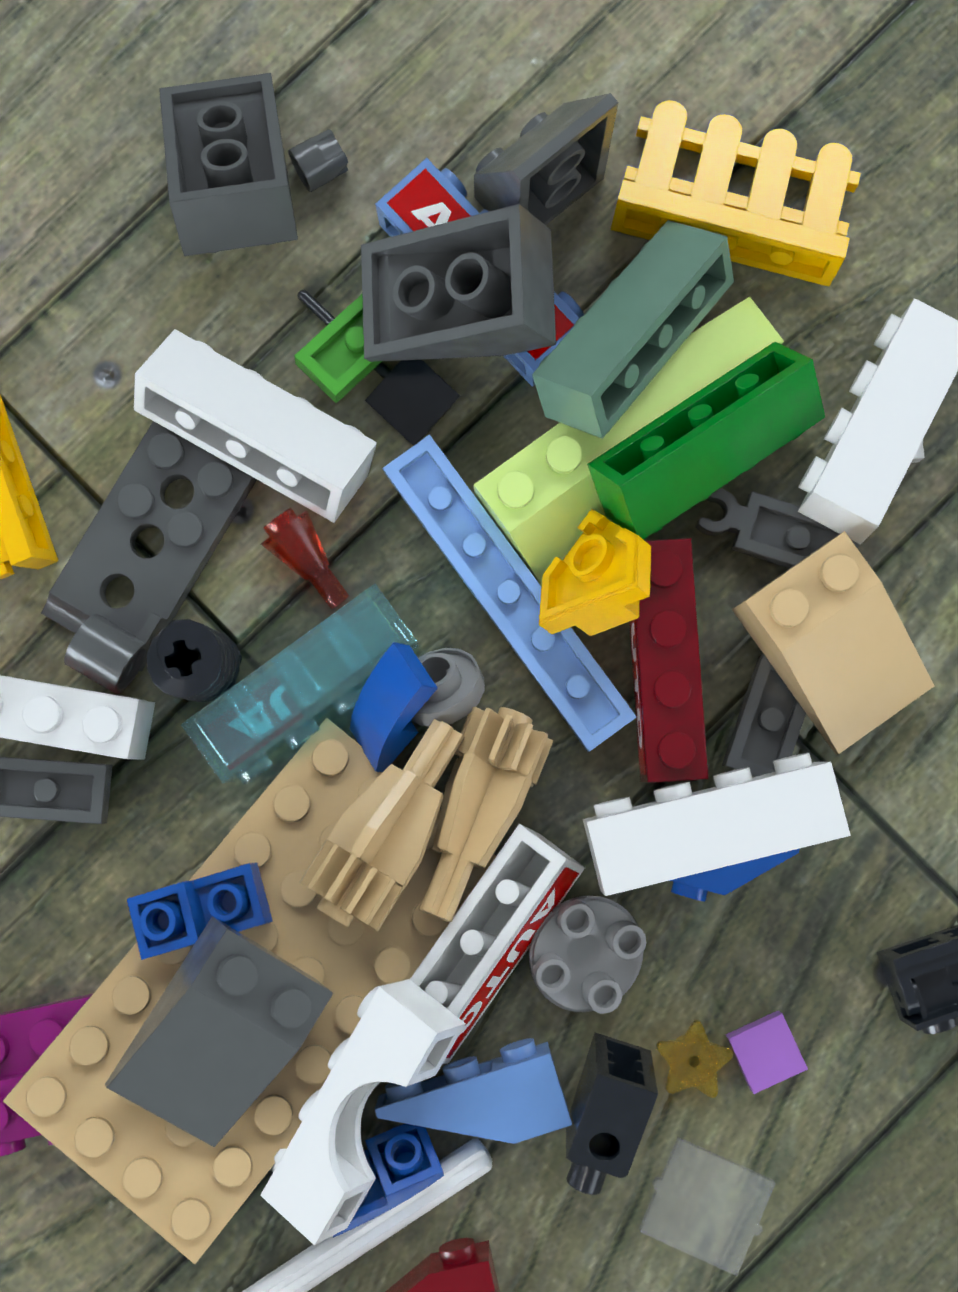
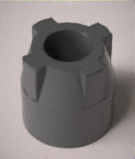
(318, 160)

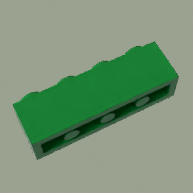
(708, 440)

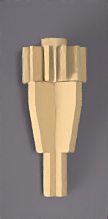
(482, 799)
(383, 835)

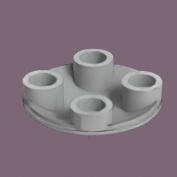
(587, 954)

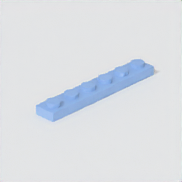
(507, 592)

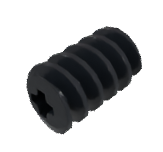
(177, 649)

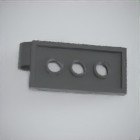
(114, 642)

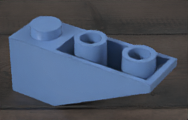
(491, 1100)

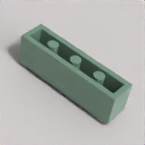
(634, 328)

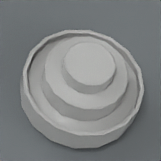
(458, 684)

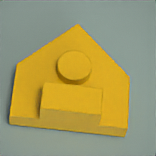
(597, 579)

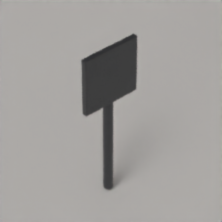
(410, 394)

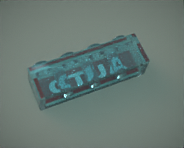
(297, 688)

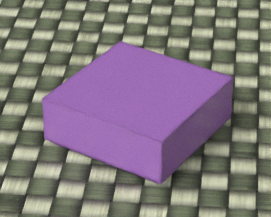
(766, 1052)

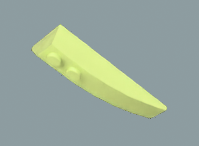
(548, 486)

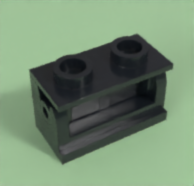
(924, 980)

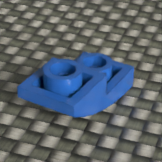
(388, 703)
(179, 913)
(402, 1167)

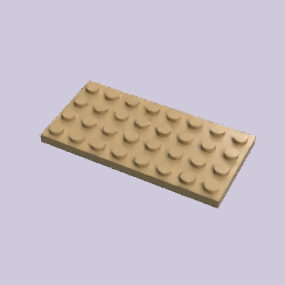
(153, 1166)

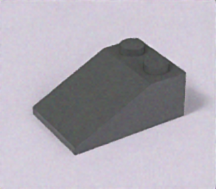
(551, 161)
(226, 165)
(460, 289)
(218, 1033)

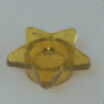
(691, 1044)

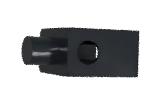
(609, 1112)

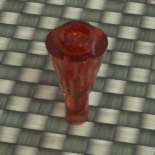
(299, 547)

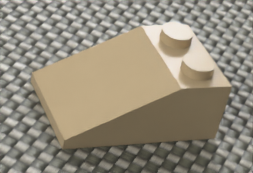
(836, 642)

